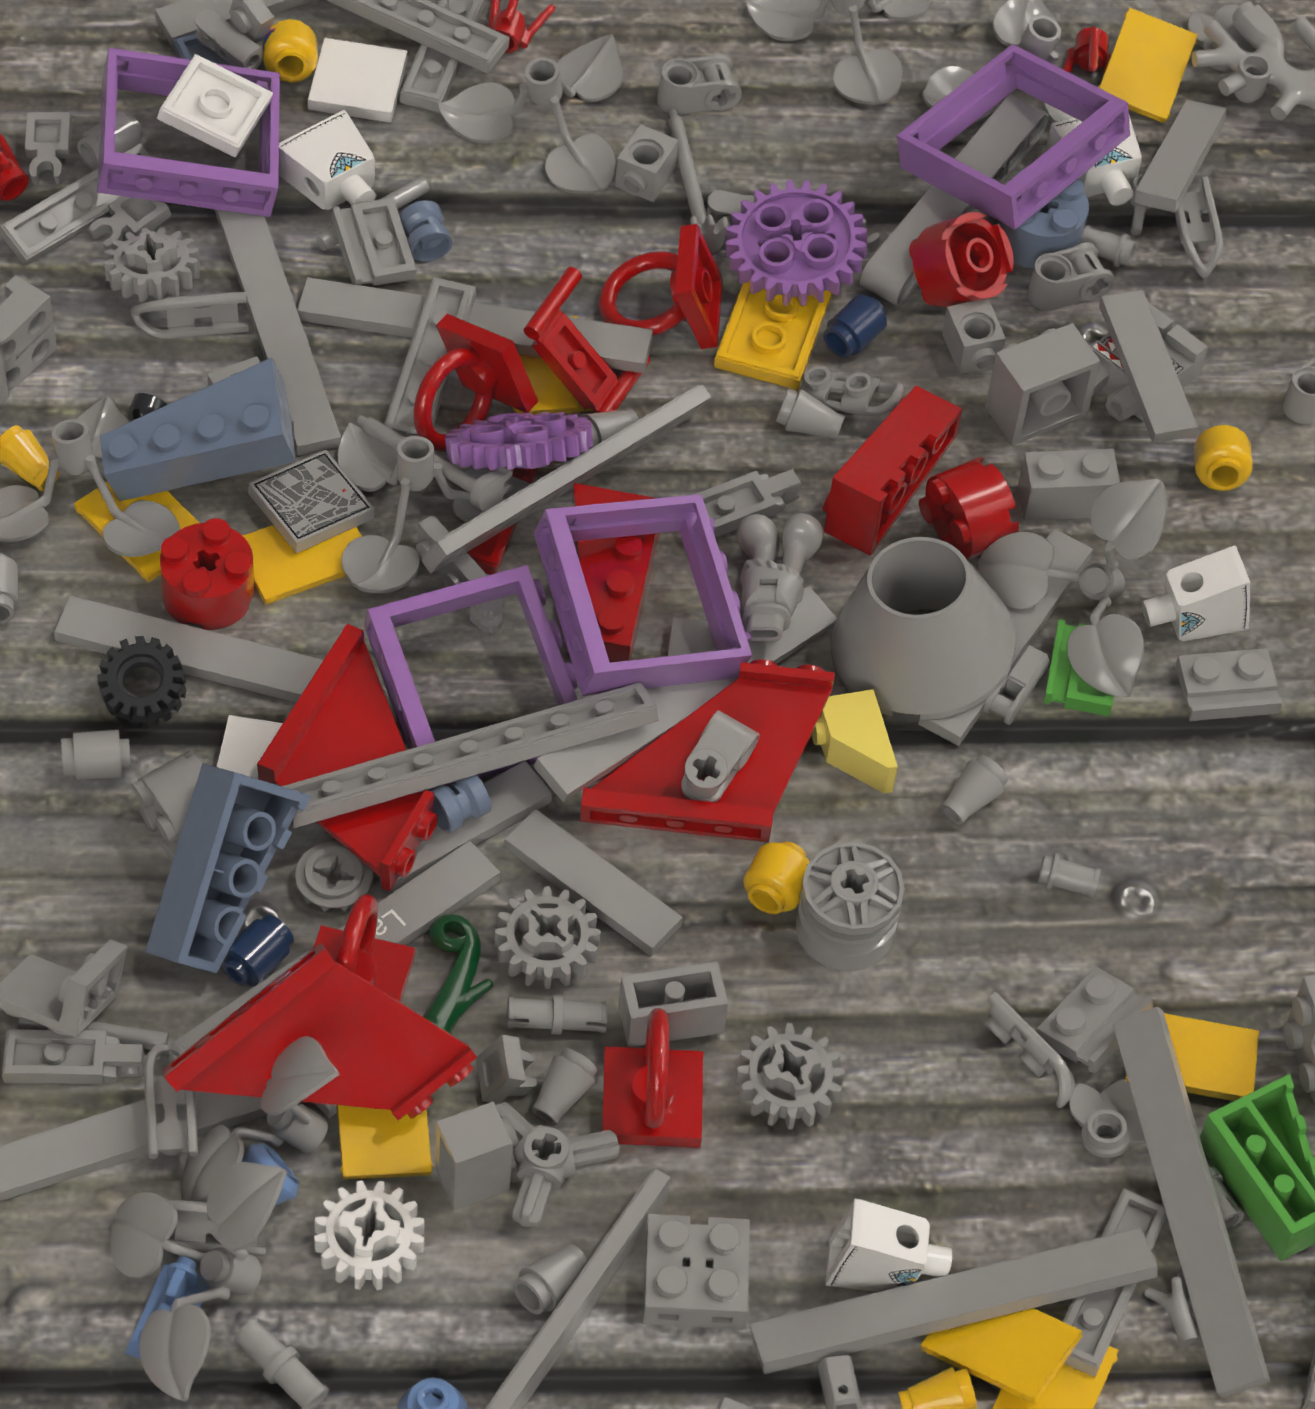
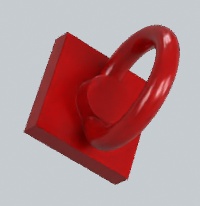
(693, 284)
(483, 364)
(373, 959)
(653, 1091)

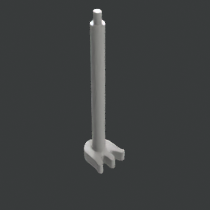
(713, 233)
(484, 491)

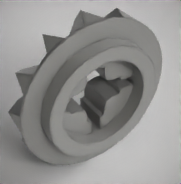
(320, 863)

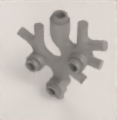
(1264, 65)

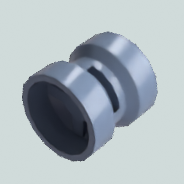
(425, 231)
(460, 801)

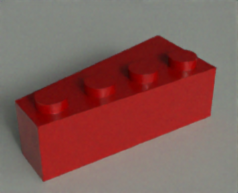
(889, 469)
(615, 574)

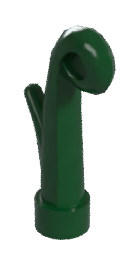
(455, 992)

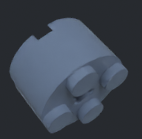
(1052, 228)

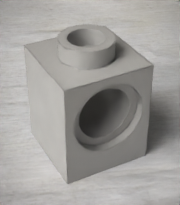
(646, 163)
(973, 335)

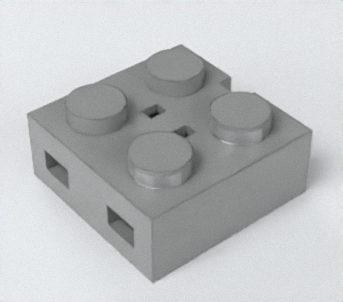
(696, 1293)

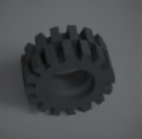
(146, 708)

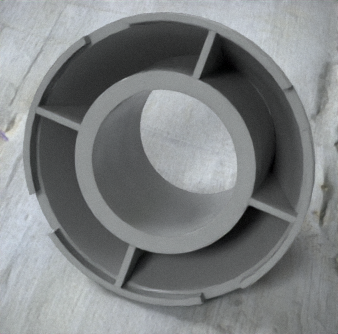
(926, 661)

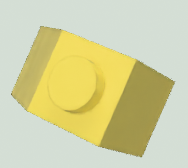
(857, 739)

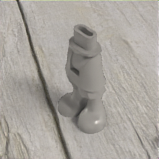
(770, 588)

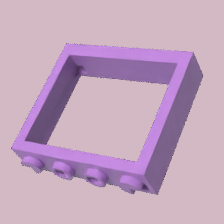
(1102, 129)
(179, 180)
(576, 613)
(393, 666)

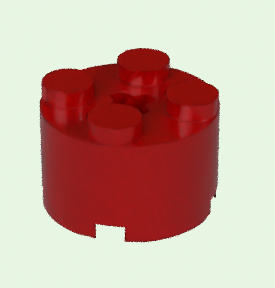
(961, 260)
(969, 506)
(207, 574)

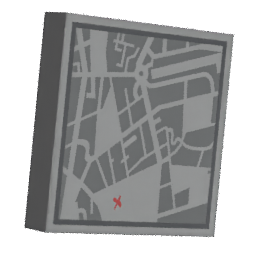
(311, 501)

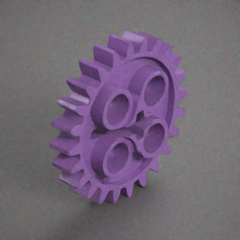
(796, 242)
(519, 440)

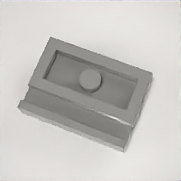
(373, 243)
(1228, 684)
(1084, 1020)

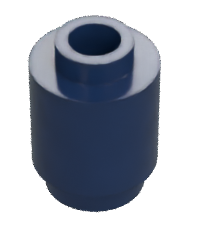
(855, 326)
(258, 951)

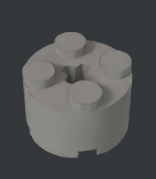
(167, 797)

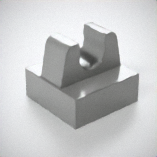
(502, 1070)

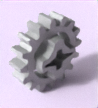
(152, 264)
(547, 937)
(786, 1082)

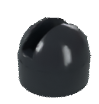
(144, 404)

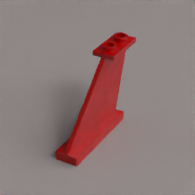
(767, 698)
(341, 724)
(377, 1044)

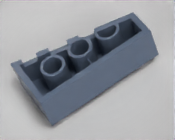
(204, 436)
(220, 864)

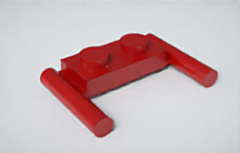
(572, 355)

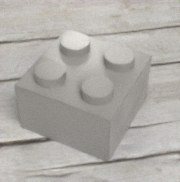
(1042, 383)

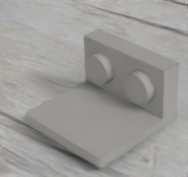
(60, 996)

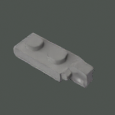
(748, 496)
(63, 1059)

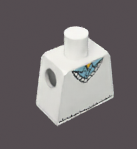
(329, 163)
(1113, 172)
(1203, 597)
(882, 1249)

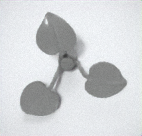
(1017, 23)
(590, 71)
(860, 78)
(77, 447)
(372, 560)
(1019, 567)
(295, 1076)
(240, 1204)

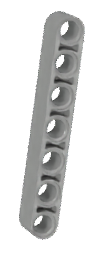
(993, 152)

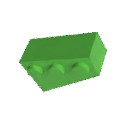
(1267, 1163)

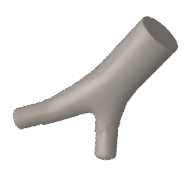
(1178, 1309)

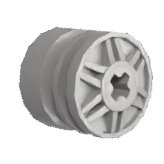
(849, 906)

